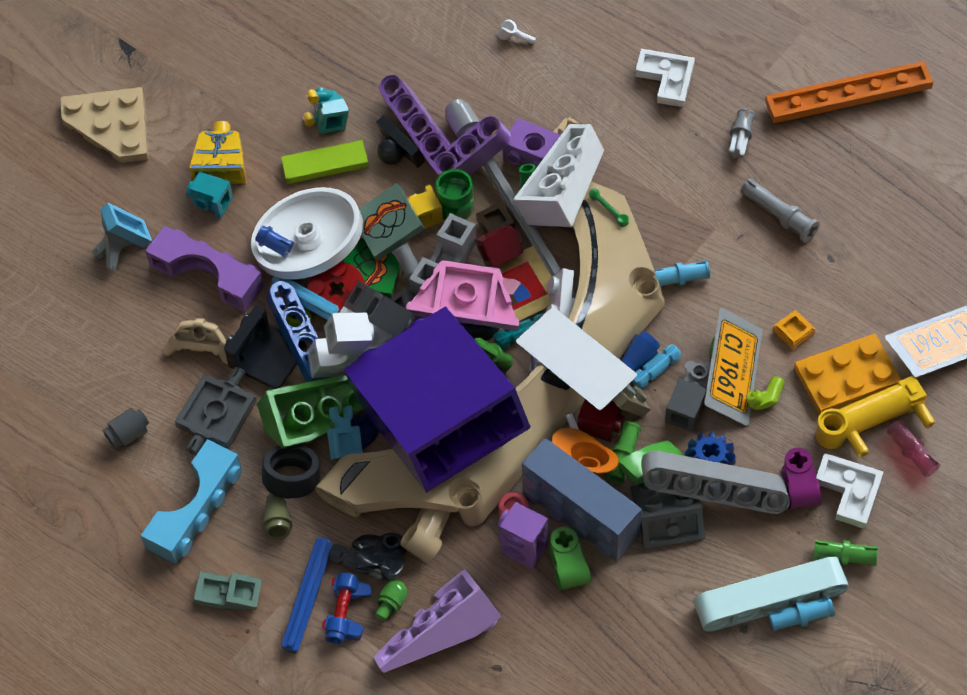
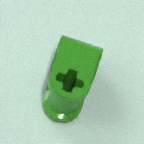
(568, 563)

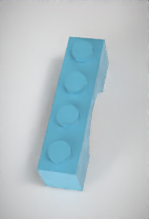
(173, 532)

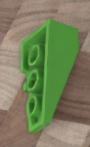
(301, 411)

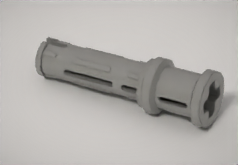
(789, 216)

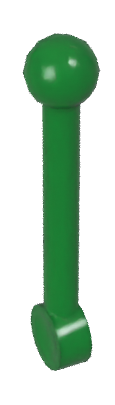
(622, 219)

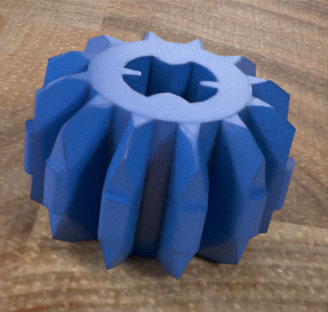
(711, 449)

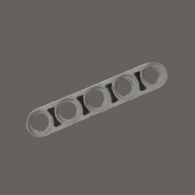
(702, 475)

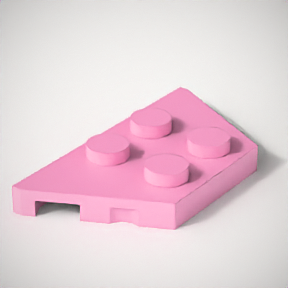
(469, 293)

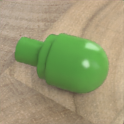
(391, 599)

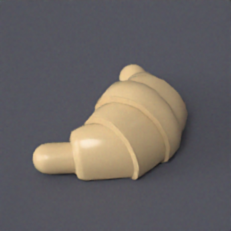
(197, 336)

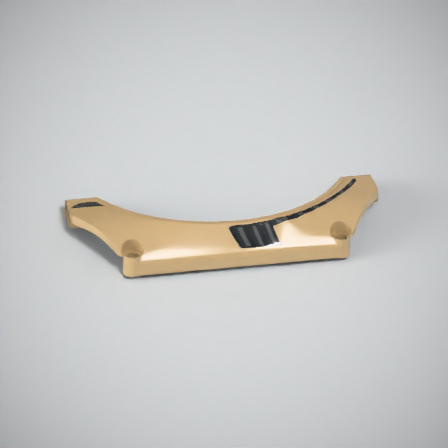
(611, 305)

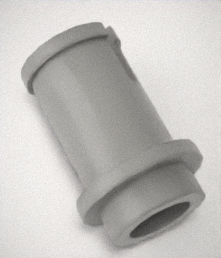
(406, 260)

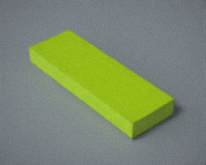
(324, 162)

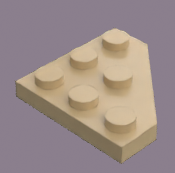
(110, 121)

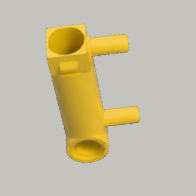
(872, 411)

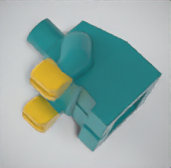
(329, 109)

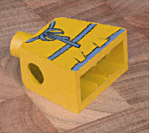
(219, 154)

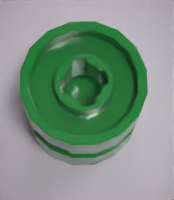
(455, 193)

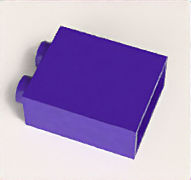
(437, 398)

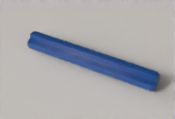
(306, 595)

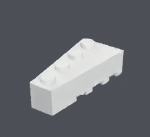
(561, 179)

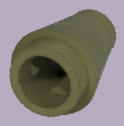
(276, 518)

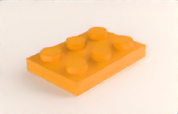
(846, 373)

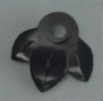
(381, 552)

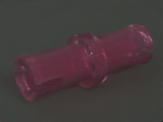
(913, 448)

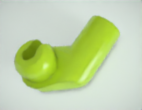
(768, 398)

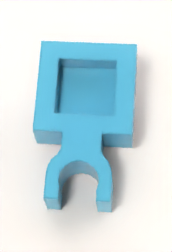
(343, 438)

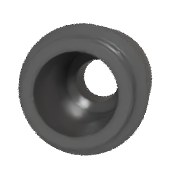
(126, 428)

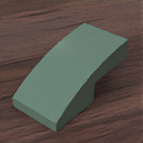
(224, 592)

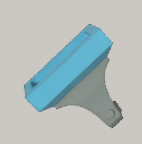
(120, 230)

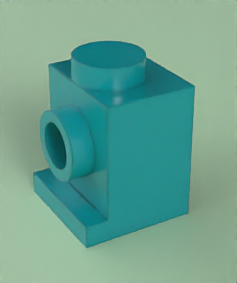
(210, 193)

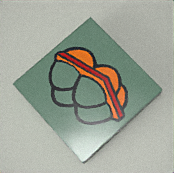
(389, 221)

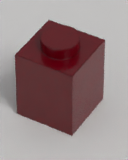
(499, 245)
(601, 422)

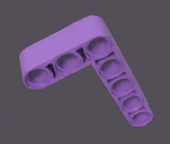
(431, 137)

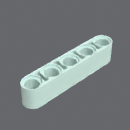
(770, 592)

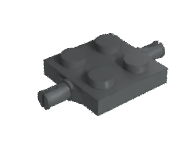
(215, 411)

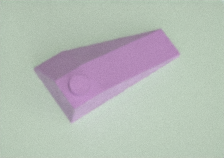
(456, 616)

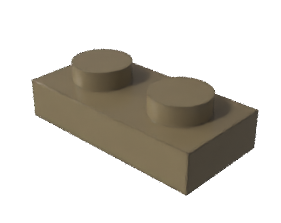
(632, 400)

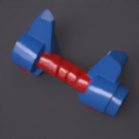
(337, 626)

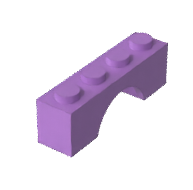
(175, 253)

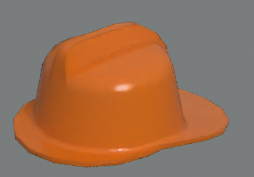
(586, 451)

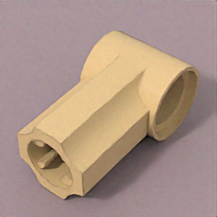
(423, 536)

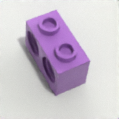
(523, 535)

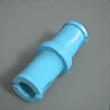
(683, 273)
(801, 613)

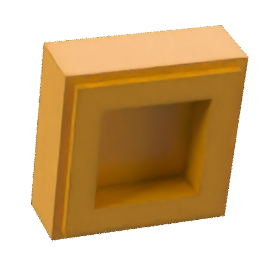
(794, 329)

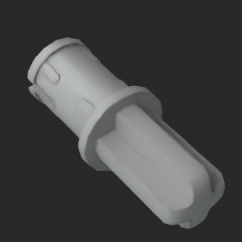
(741, 133)

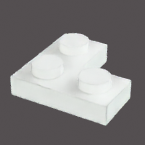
(672, 71)
(856, 483)

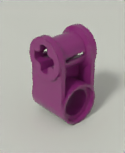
(801, 481)

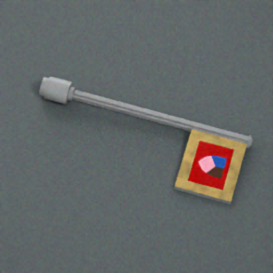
(529, 273)

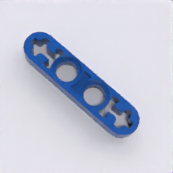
(292, 334)

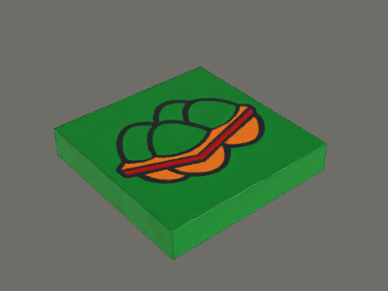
(378, 275)

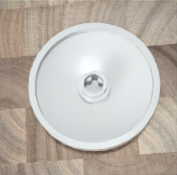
(322, 226)

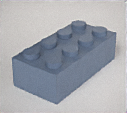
(581, 500)

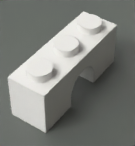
(344, 342)

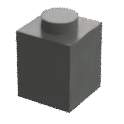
(685, 405)

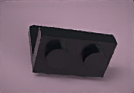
(261, 350)

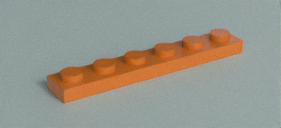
(848, 92)

